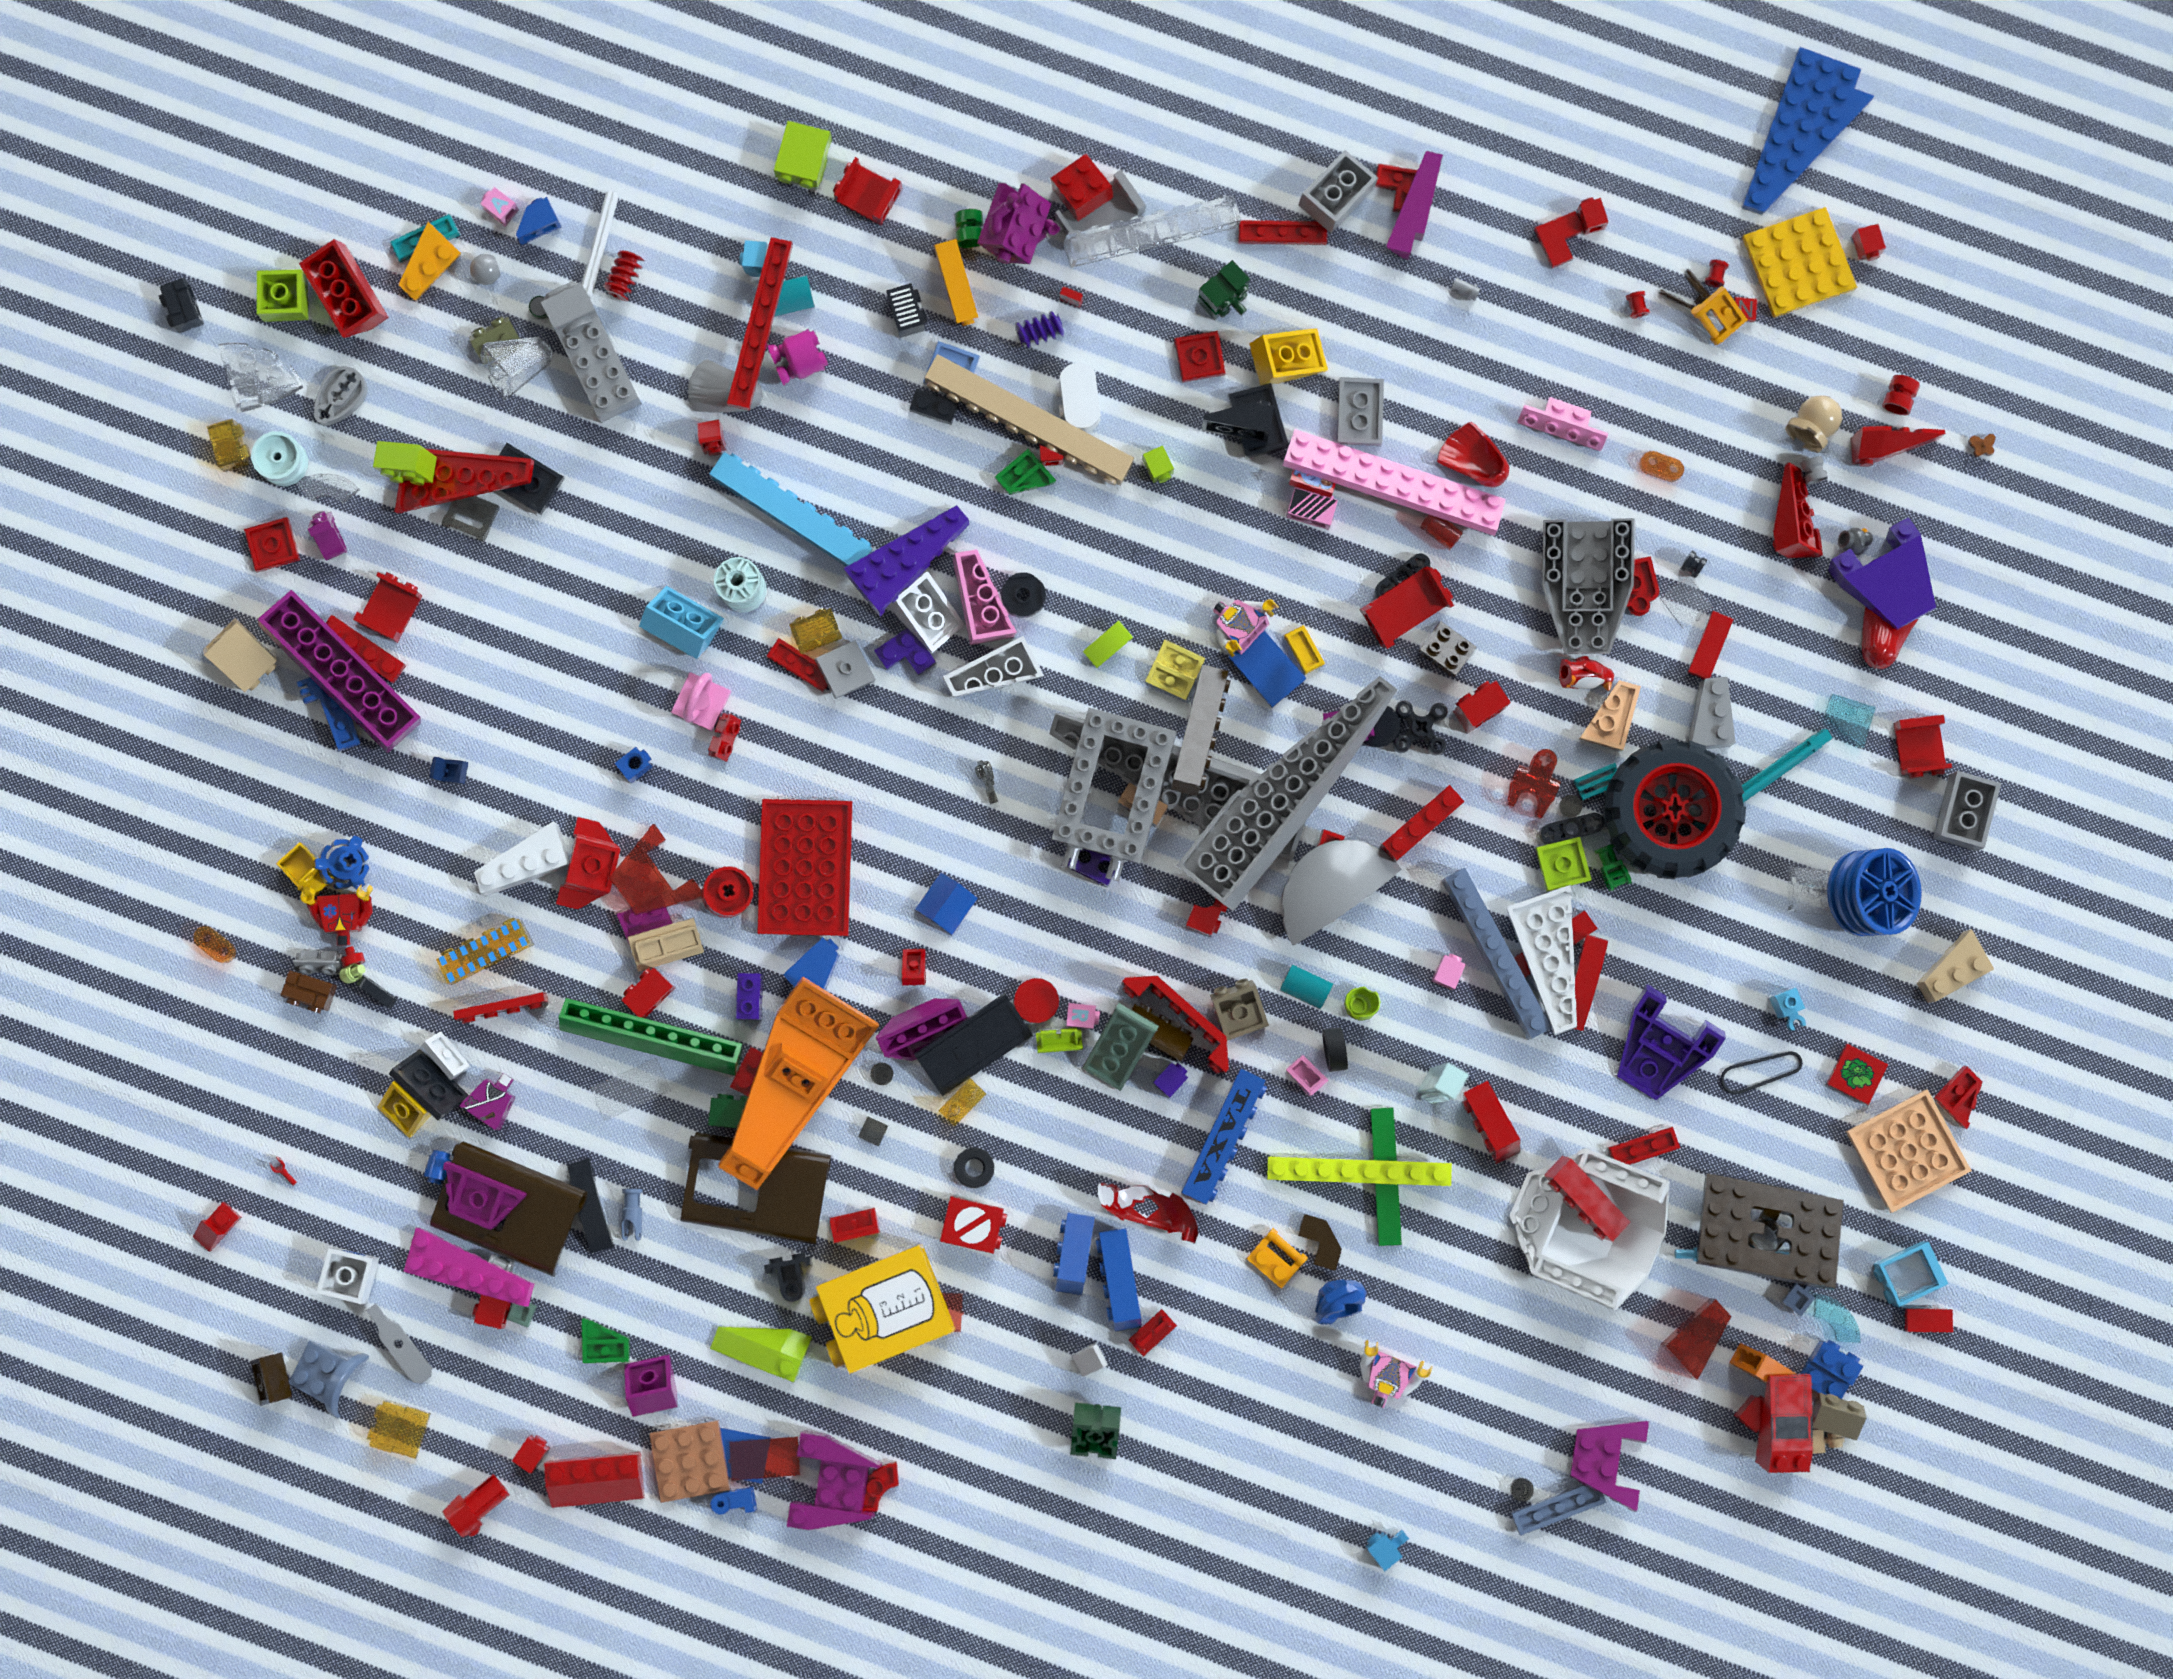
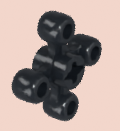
(1414, 720)

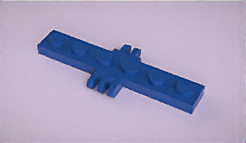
(338, 720)

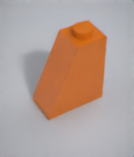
(1757, 1363)

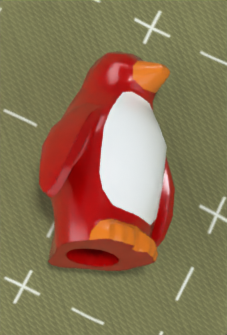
(1585, 674)

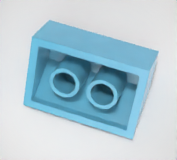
(680, 622)

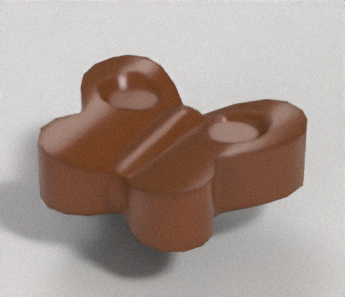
(1982, 446)

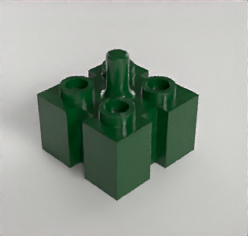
(1225, 290)
(1095, 1430)

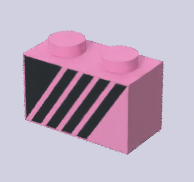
(1312, 508)

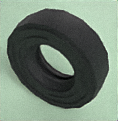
(984, 1177)

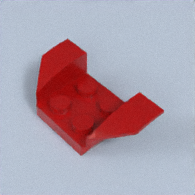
(590, 865)

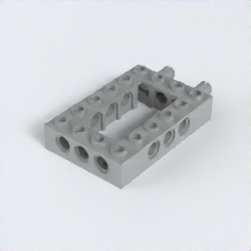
(1117, 846)

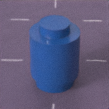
(434, 1167)

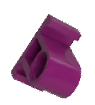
(326, 535)

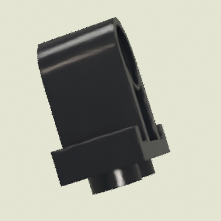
(789, 1273)

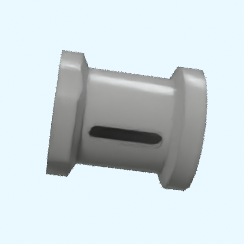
(506, 1265)

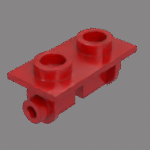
(728, 727)
(1152, 1332)

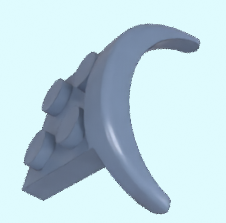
(324, 1374)

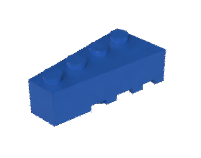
(1120, 1280)

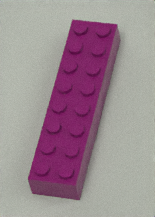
(339, 671)

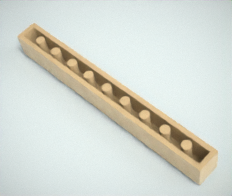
(1028, 420)

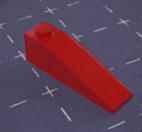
(1880, 442)
(1793, 523)

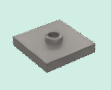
(845, 669)

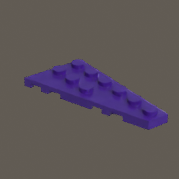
(899, 563)

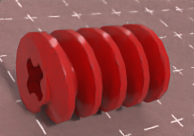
(622, 274)

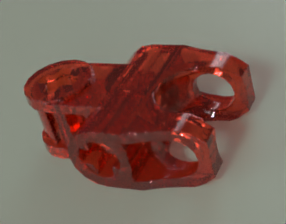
(1536, 781)

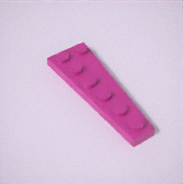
(450, 1264)

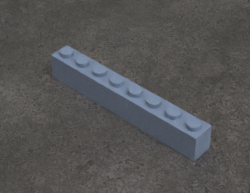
(1496, 954)

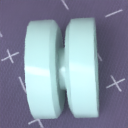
(281, 446)

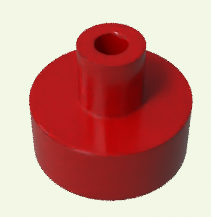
(352, 957)

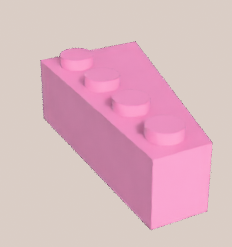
(982, 607)

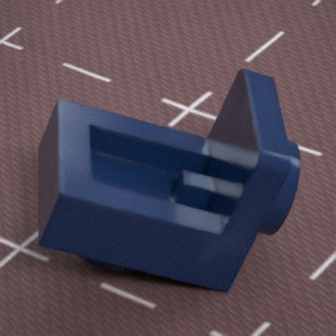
(448, 770)

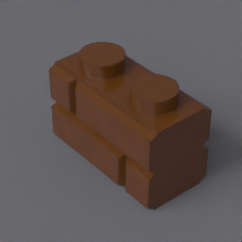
(309, 991)

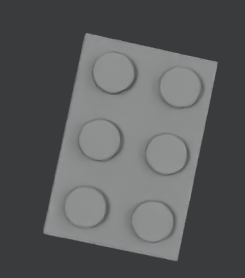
(1360, 411)

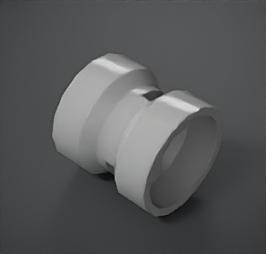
(1814, 470)

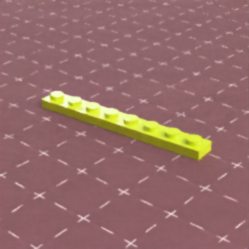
(1359, 1171)

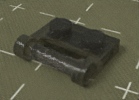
(475, 509)

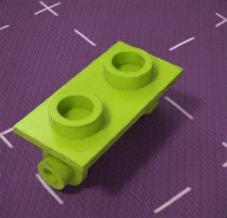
(1050, 1041)

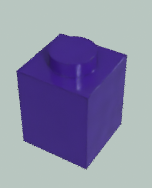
(1171, 1079)

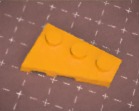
(428, 262)

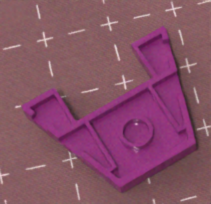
(1597, 1459)

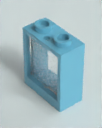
(1910, 1274)

